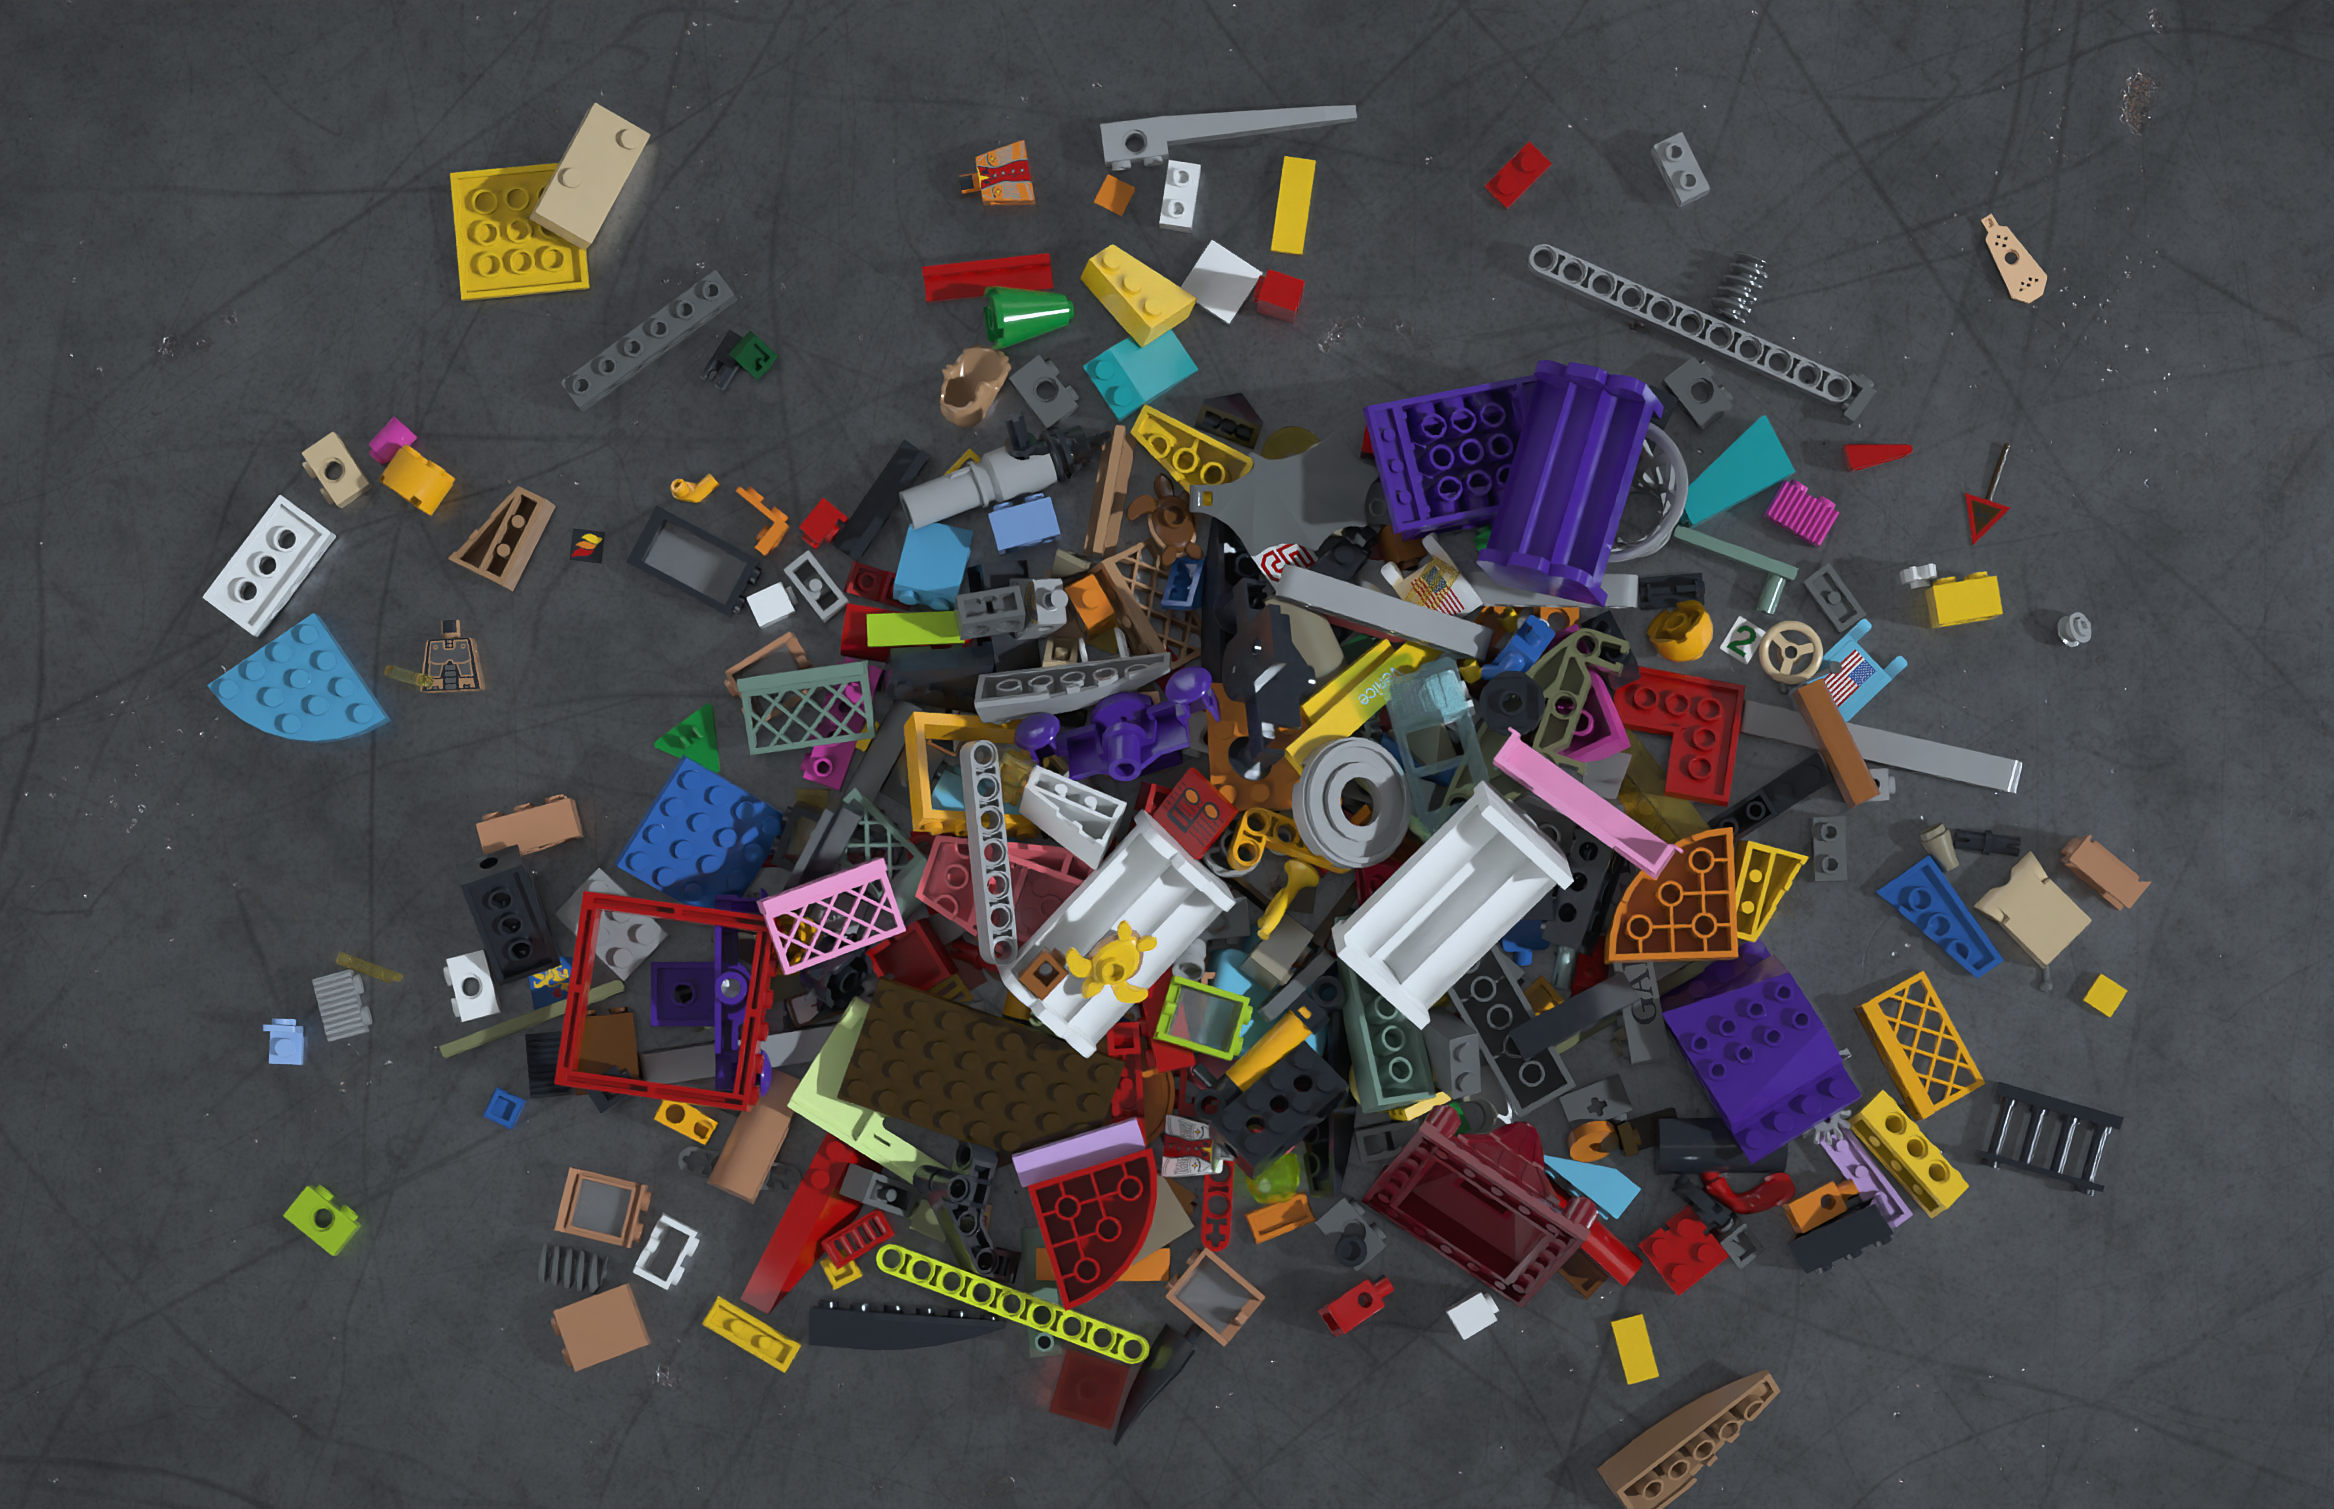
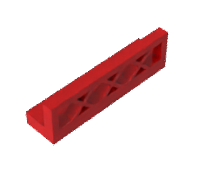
(970, 278)

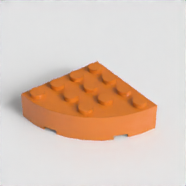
(1269, 793)
(1683, 911)

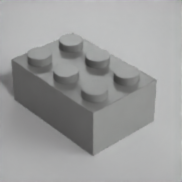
(623, 939)

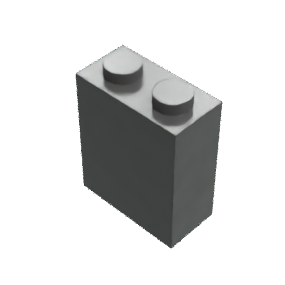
(1452, 1053)

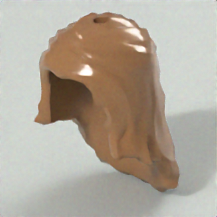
(972, 385)

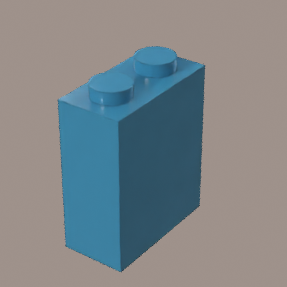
(933, 566)

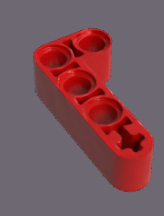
(1223, 1189)

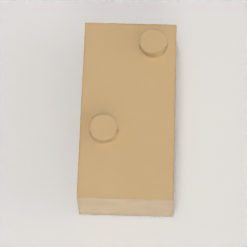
(589, 176)

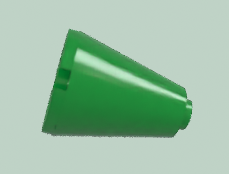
(1023, 314)

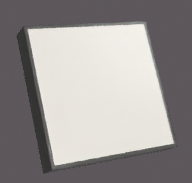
(1221, 281)

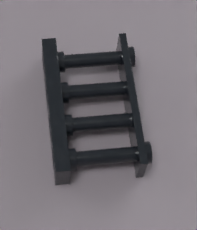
(2071, 1116)

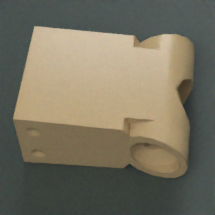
(2034, 911)

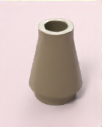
(1939, 845)

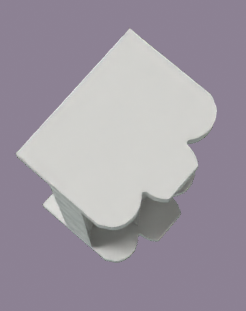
(1152, 888)
(1451, 902)

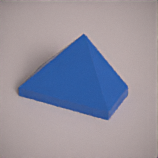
(1184, 584)

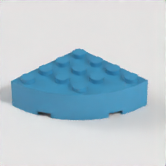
(301, 688)

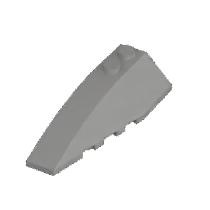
(1062, 687)

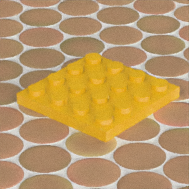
(498, 243)

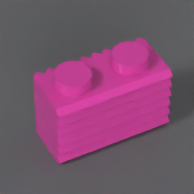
(1801, 513)

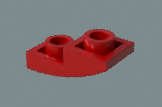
(873, 585)

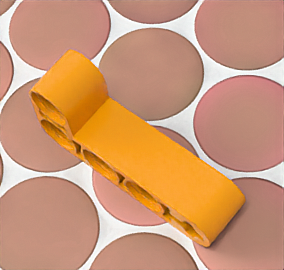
(1268, 838)

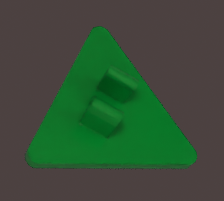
(694, 738)

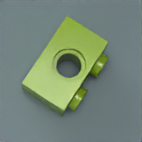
(304, 1216)

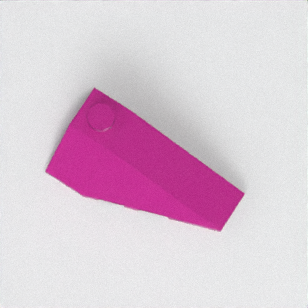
(1599, 726)

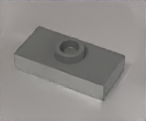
(1834, 598)

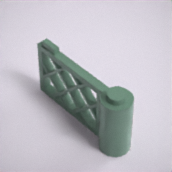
(908, 879)

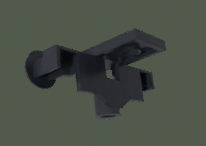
(1262, 672)

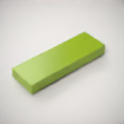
(912, 629)

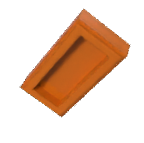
(1280, 1217)

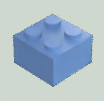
(1024, 524)

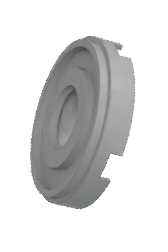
(1319, 810)

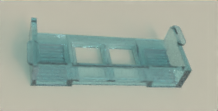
(1423, 701)

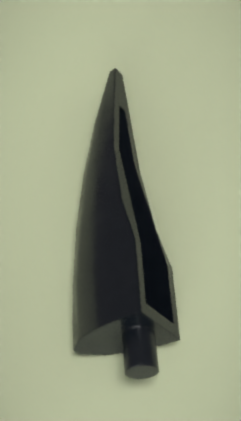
(1164, 1362)

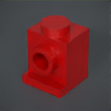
(822, 524)

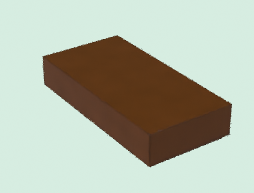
(1582, 1274)

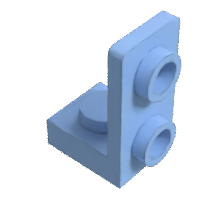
(285, 1042)

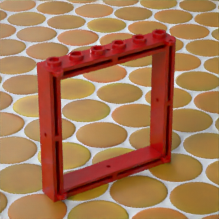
(754, 1028)

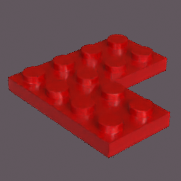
(1703, 725)

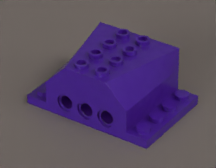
(1448, 454)
(1757, 1050)

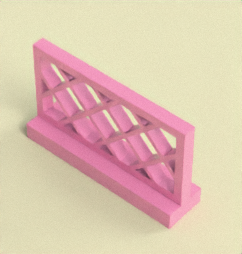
(821, 889)

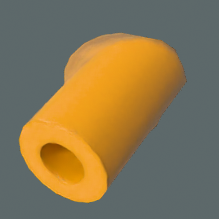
(691, 491)

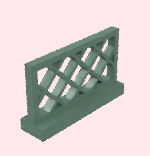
(806, 679)

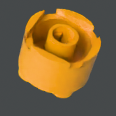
(417, 479)

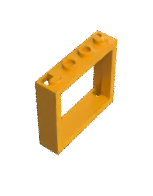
(959, 728)

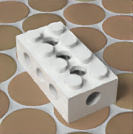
(248, 562)

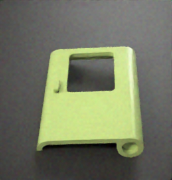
(851, 1123)

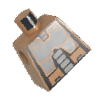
(452, 662)

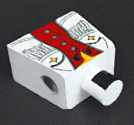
(1190, 1149)

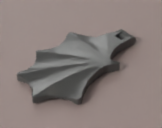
(1292, 497)

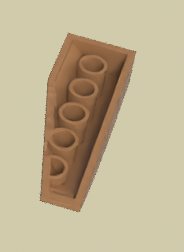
(1670, 1453)

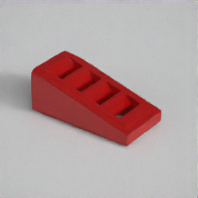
(1868, 455)
(880, 1223)

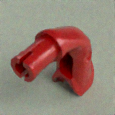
(1772, 1192)

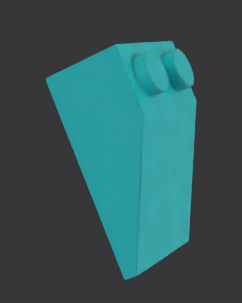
(1135, 375)

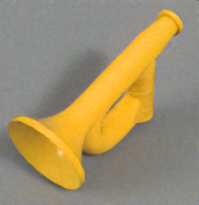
(1299, 876)

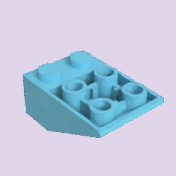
(1601, 1184)

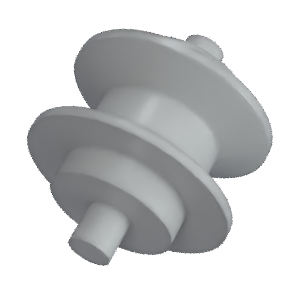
(2074, 629)

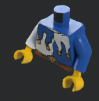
(1520, 651)

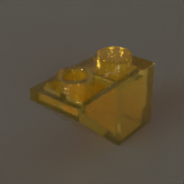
(1015, 774)

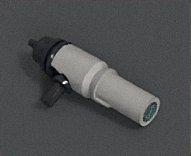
(1004, 474)

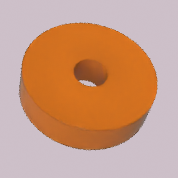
(1592, 1141)

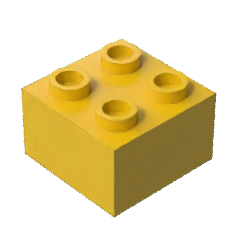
(1963, 601)

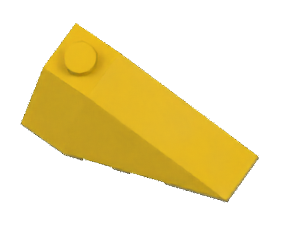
(1187, 453)

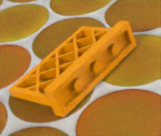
(1896, 1060)

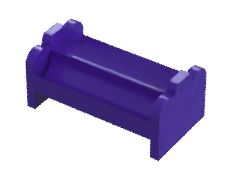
(1569, 481)

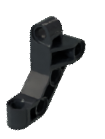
(963, 1196)

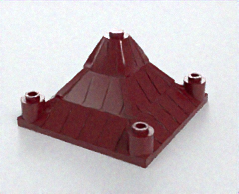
(1483, 1203)

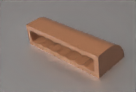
(756, 1141)

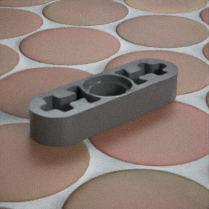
(1296, 985)

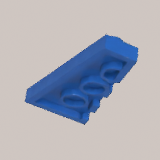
(1937, 909)

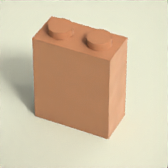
(600, 1327)

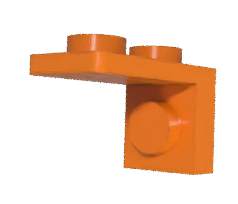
(768, 537)

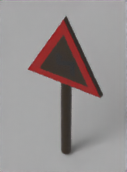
(1984, 512)

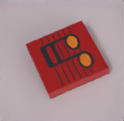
(1195, 813)

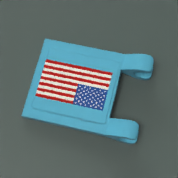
(1860, 675)

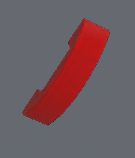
(1128, 1096)

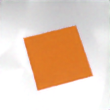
(1114, 195)

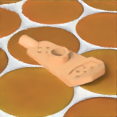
(2021, 270)

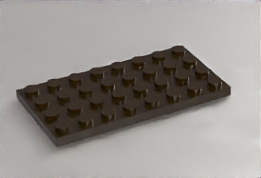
(974, 1073)

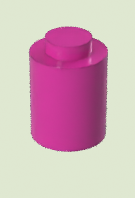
(390, 440)

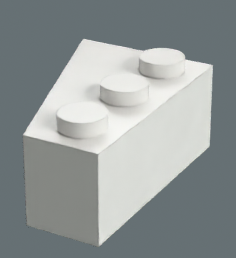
(1072, 814)

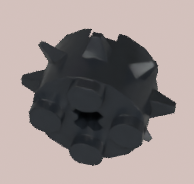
(838, 978)

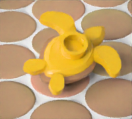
(1112, 963)

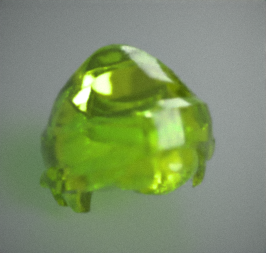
(1277, 1182)

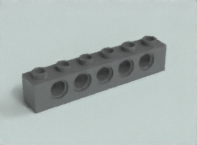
(649, 341)

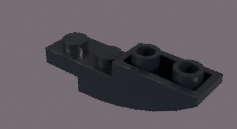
(1774, 797)

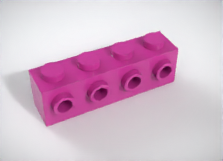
(831, 762)

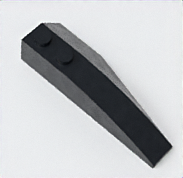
(1224, 567)
(1331, 1140)

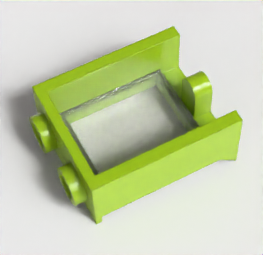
(1203, 1018)

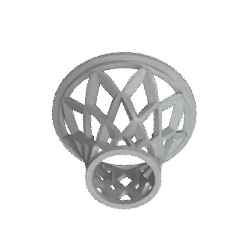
(1672, 501)

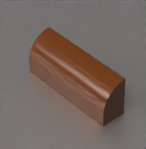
(1836, 743)

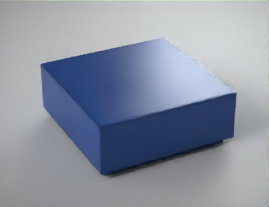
(504, 1108)

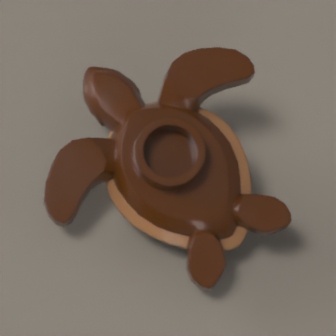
(1169, 520)

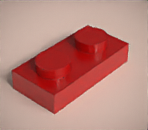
(1517, 175)

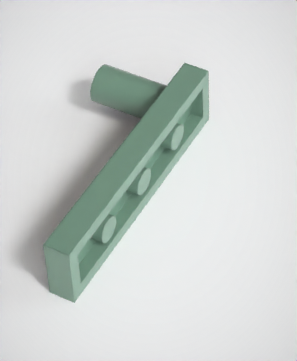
(1777, 571)
(1040, 1342)

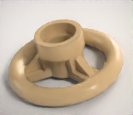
(1773, 634)

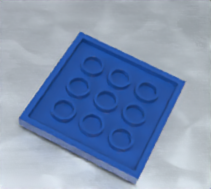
(701, 837)

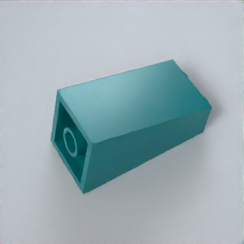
(1741, 472)

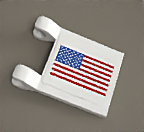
(1460, 598)

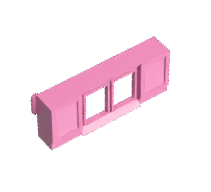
(1584, 806)

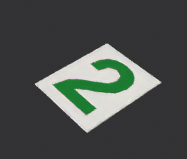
(1742, 640)

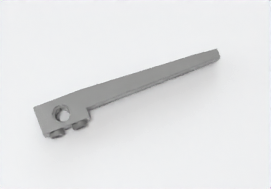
(1184, 129)

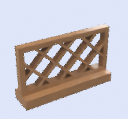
(1109, 495)
(1133, 617)

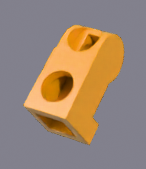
(686, 1120)

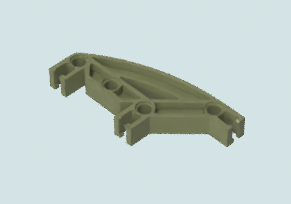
(1561, 677)

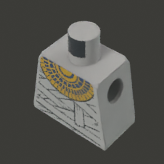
(1043, 606)

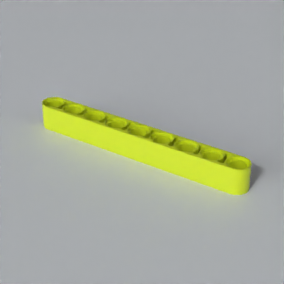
(996, 1303)

